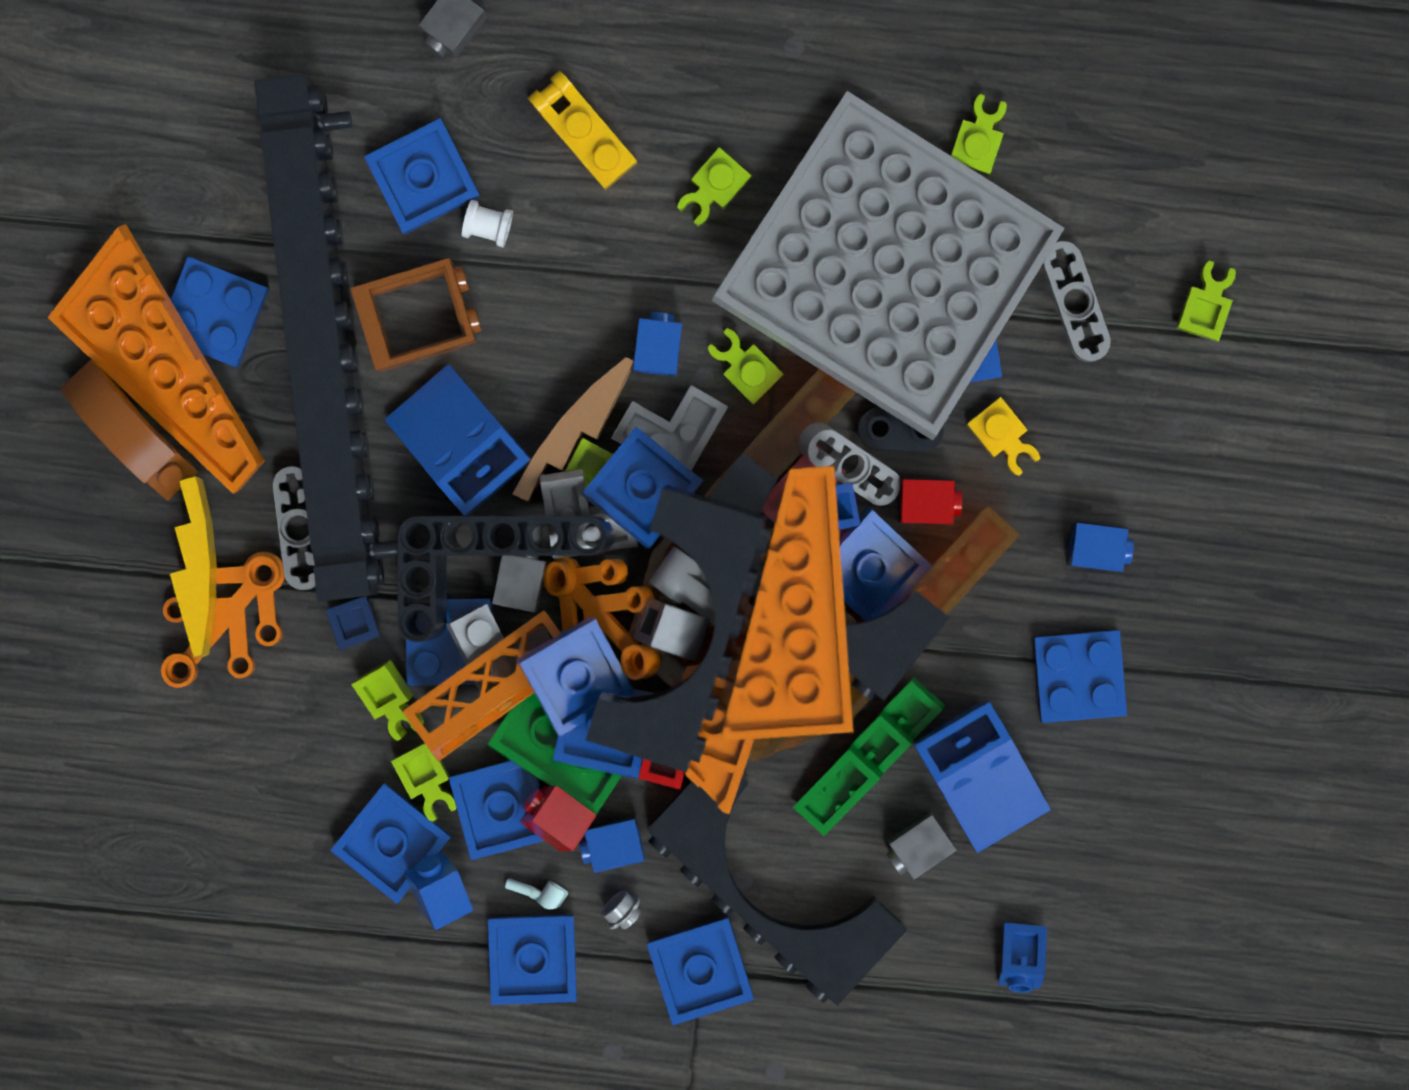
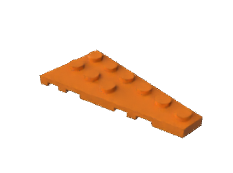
(140, 341)
(796, 643)

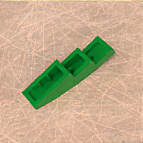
(868, 756)

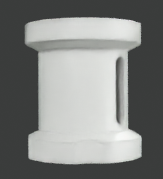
(487, 223)

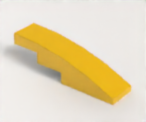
(197, 583)

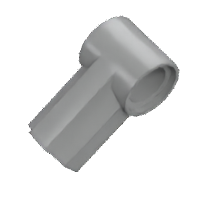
(684, 582)

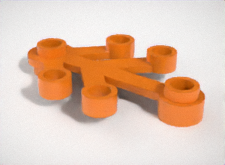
(566, 581)
(232, 615)

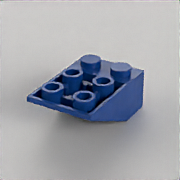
(458, 440)
(981, 775)

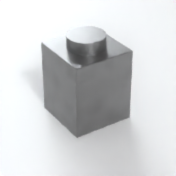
(451, 25)
(519, 582)
(672, 629)
(919, 846)

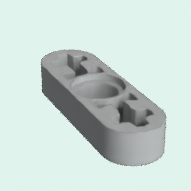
(1077, 335)
(842, 449)
(284, 497)

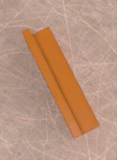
(490, 704)

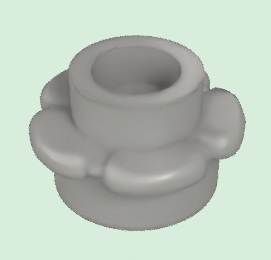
(621, 910)

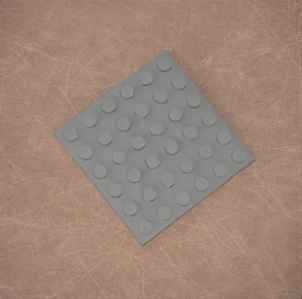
(888, 265)

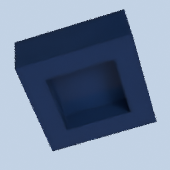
(353, 622)

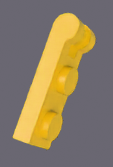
(583, 131)

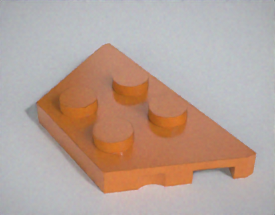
(721, 761)

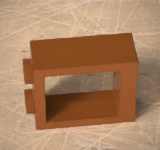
(372, 323)

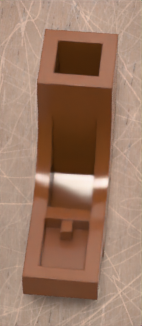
(125, 430)

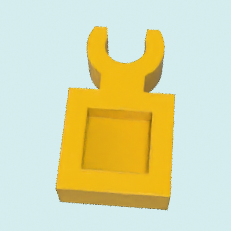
(999, 431)

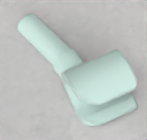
(550, 897)

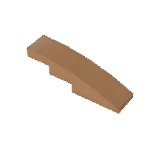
(586, 417)

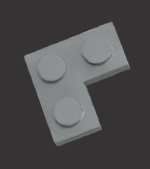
(685, 433)
(563, 498)
(478, 632)

